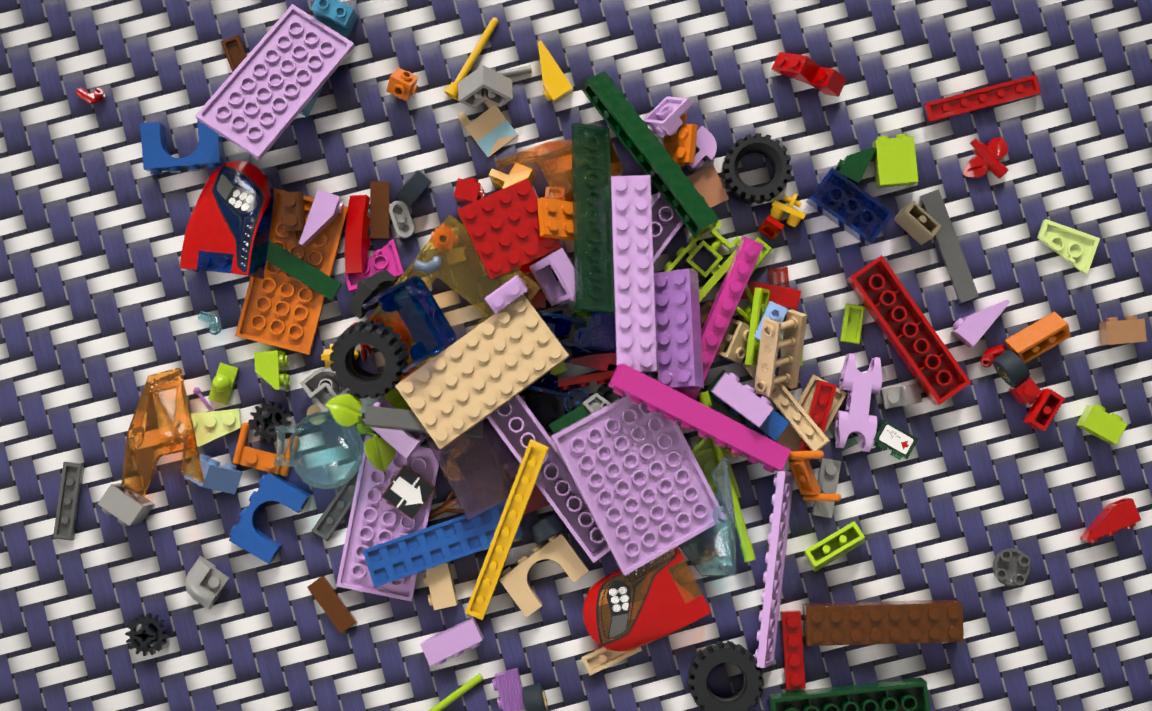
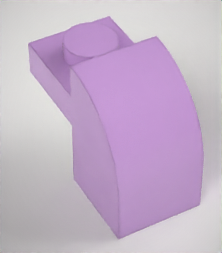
(706, 148)

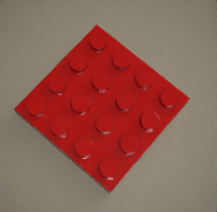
(506, 229)

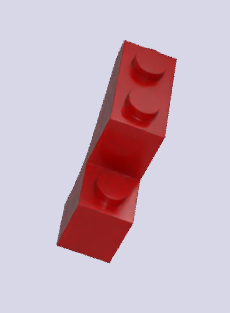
(807, 71)

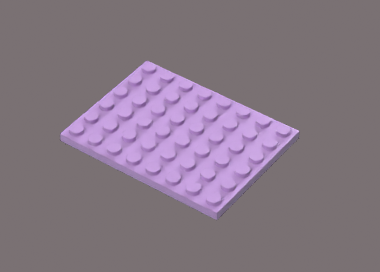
(637, 481)

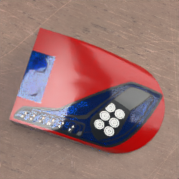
(230, 222)

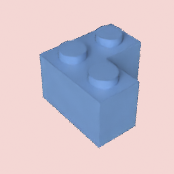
(217, 476)

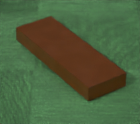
(379, 210)
(332, 604)

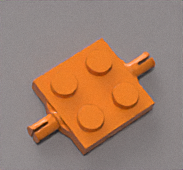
(682, 143)

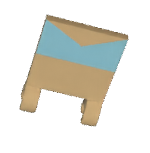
(490, 129)

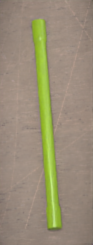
(745, 543)

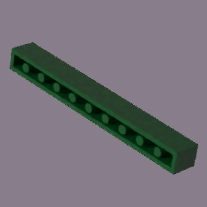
(650, 154)

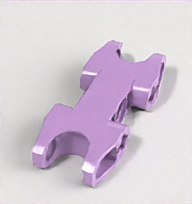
(856, 414)

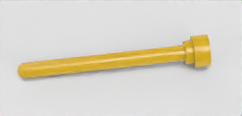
(452, 89)

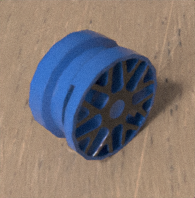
(575, 399)

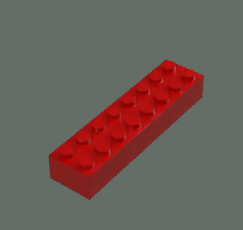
(908, 330)

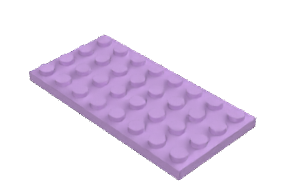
(275, 82)
(378, 521)

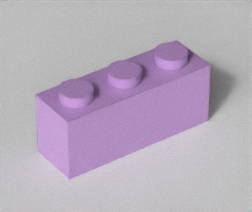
(742, 399)
(403, 441)
(452, 642)

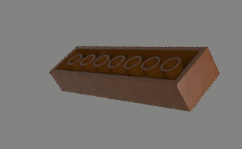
(883, 622)

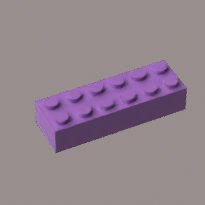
(678, 329)

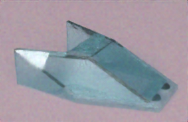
(715, 548)

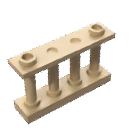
(791, 352)

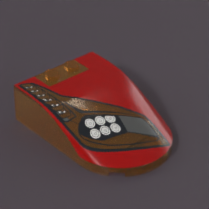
(644, 604)

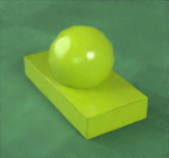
(223, 383)

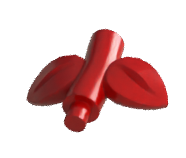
(987, 158)

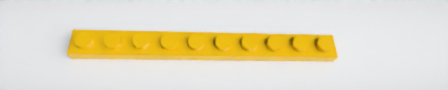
(507, 529)

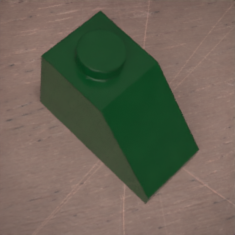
(854, 165)

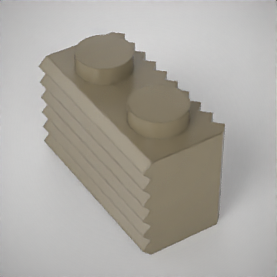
(917, 222)

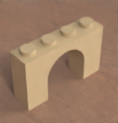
(516, 579)

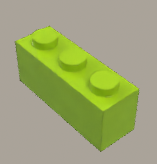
(834, 546)

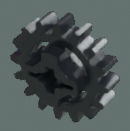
(262, 418)
(144, 641)

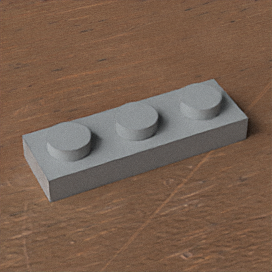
(828, 482)

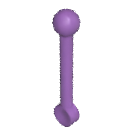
(197, 391)

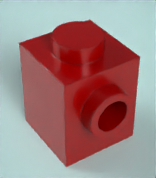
(1026, 392)

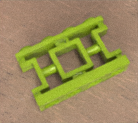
(715, 269)

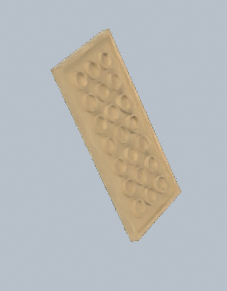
(482, 371)

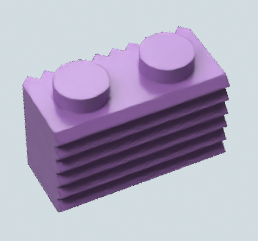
(510, 690)

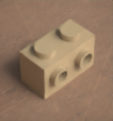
(734, 343)

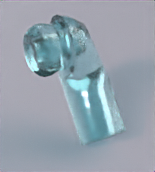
(213, 322)

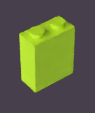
(895, 161)

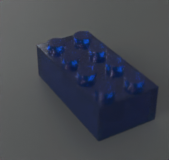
(850, 207)

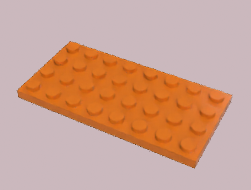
(280, 306)

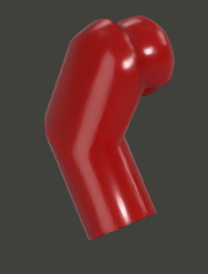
(91, 98)
(990, 354)

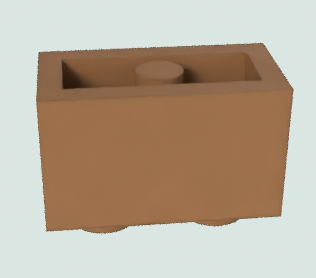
(1123, 331)

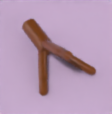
(445, 507)

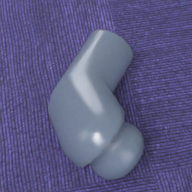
(428, 267)

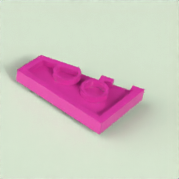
(382, 259)

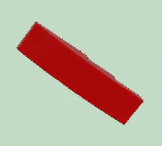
(356, 232)

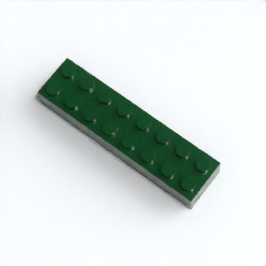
(876, 696)

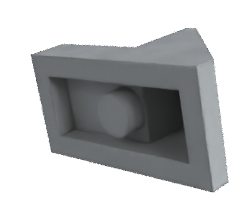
(901, 396)

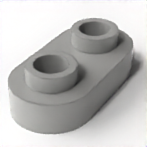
(402, 219)

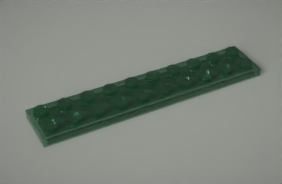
(592, 219)

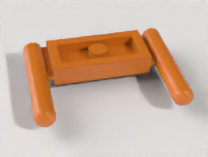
(258, 458)
(805, 476)

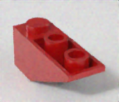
(1112, 518)

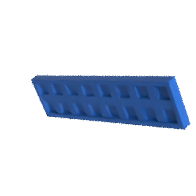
(432, 546)

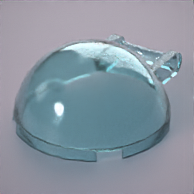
(321, 450)

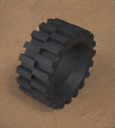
(773, 152)

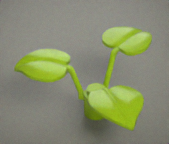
(346, 411)

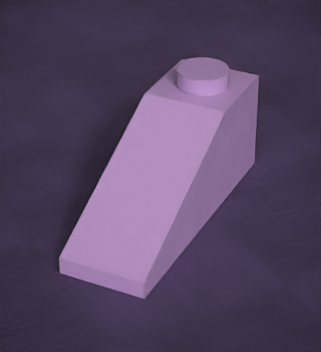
(322, 213)
(974, 326)

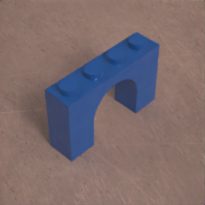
(157, 158)
(247, 533)

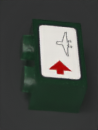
(894, 439)

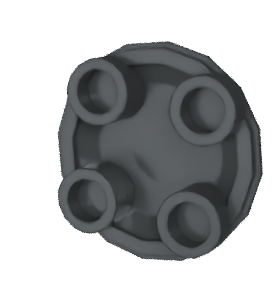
(1011, 567)

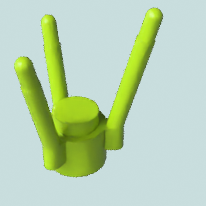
(745, 314)

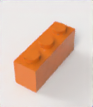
(1039, 337)

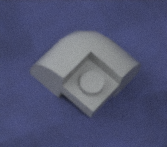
(322, 387)
(205, 582)

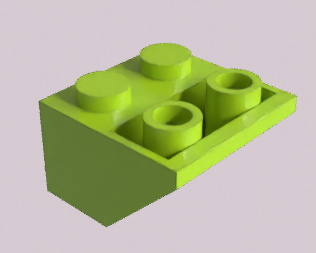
(273, 368)

